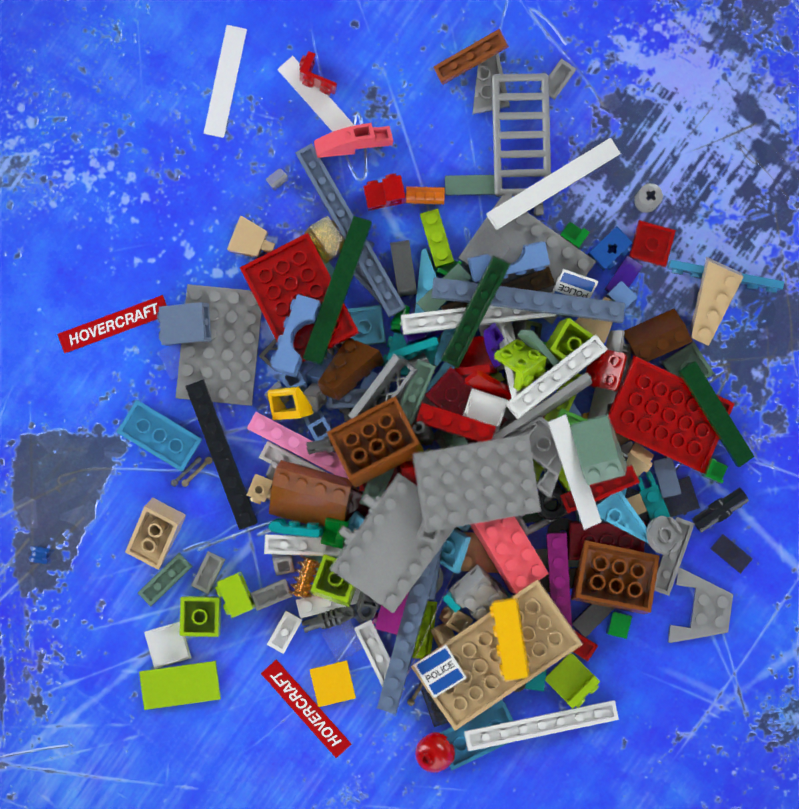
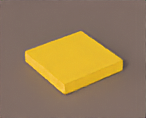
(332, 683)

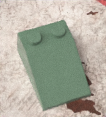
(598, 450)

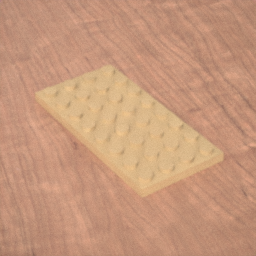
(546, 639)

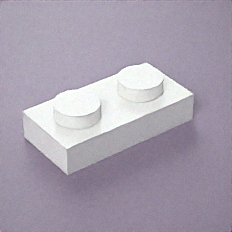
(284, 632)

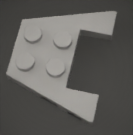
(543, 452)
(709, 611)

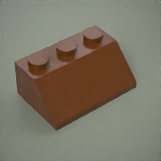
(657, 336)

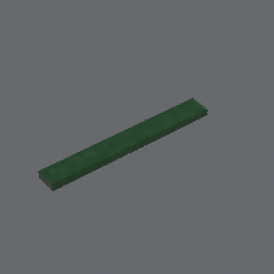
(337, 290)

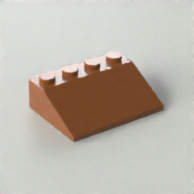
(374, 442)
(309, 494)
(615, 577)

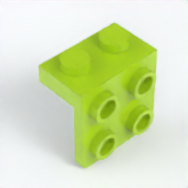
(523, 360)
(572, 681)

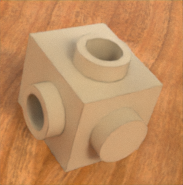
(640, 459)
(260, 489)

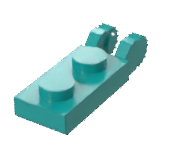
(411, 350)
(652, 498)
(295, 528)

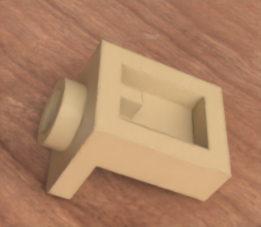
(455, 620)

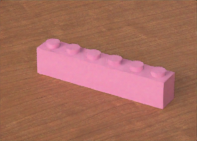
(294, 443)

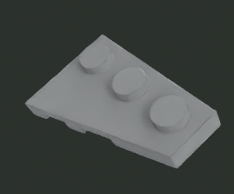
(483, 86)

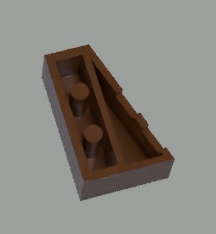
(348, 367)

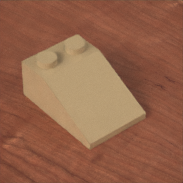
(155, 533)

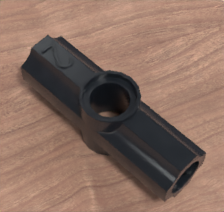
(720, 509)

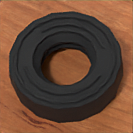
(558, 511)

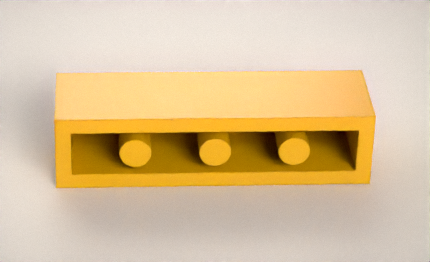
(510, 639)

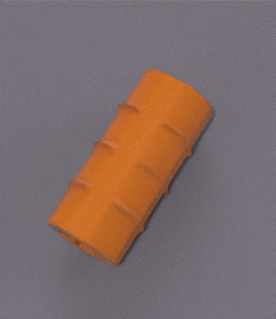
(425, 195)

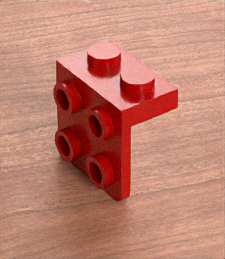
(310, 79)
(476, 358)
(607, 370)

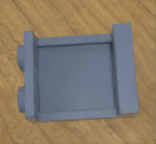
(184, 323)

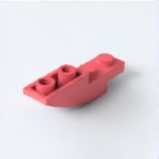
(350, 138)

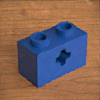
(614, 238)

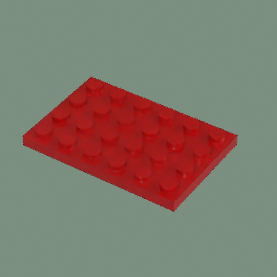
(284, 274)
(663, 415)

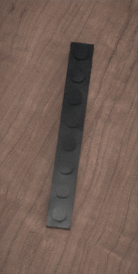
(221, 454)

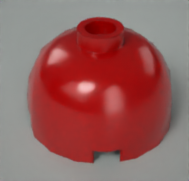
(434, 752)

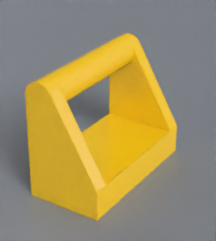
(279, 410)

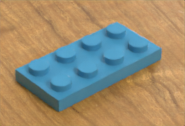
(159, 435)
(493, 716)

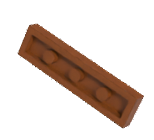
(471, 56)

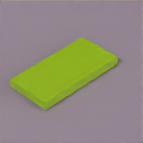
(180, 685)

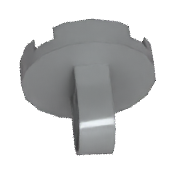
(664, 535)

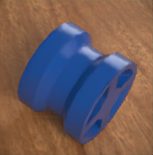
(39, 554)

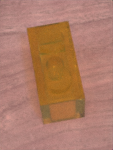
(326, 238)

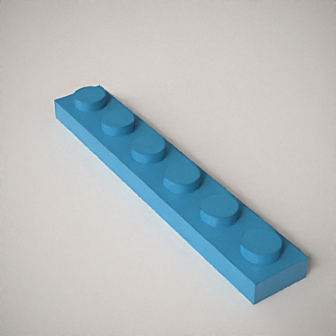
(751, 281)

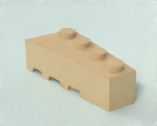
(713, 299)

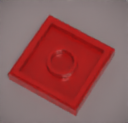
(652, 243)

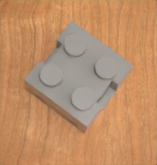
(477, 592)

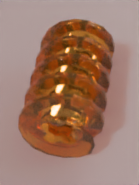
(305, 577)

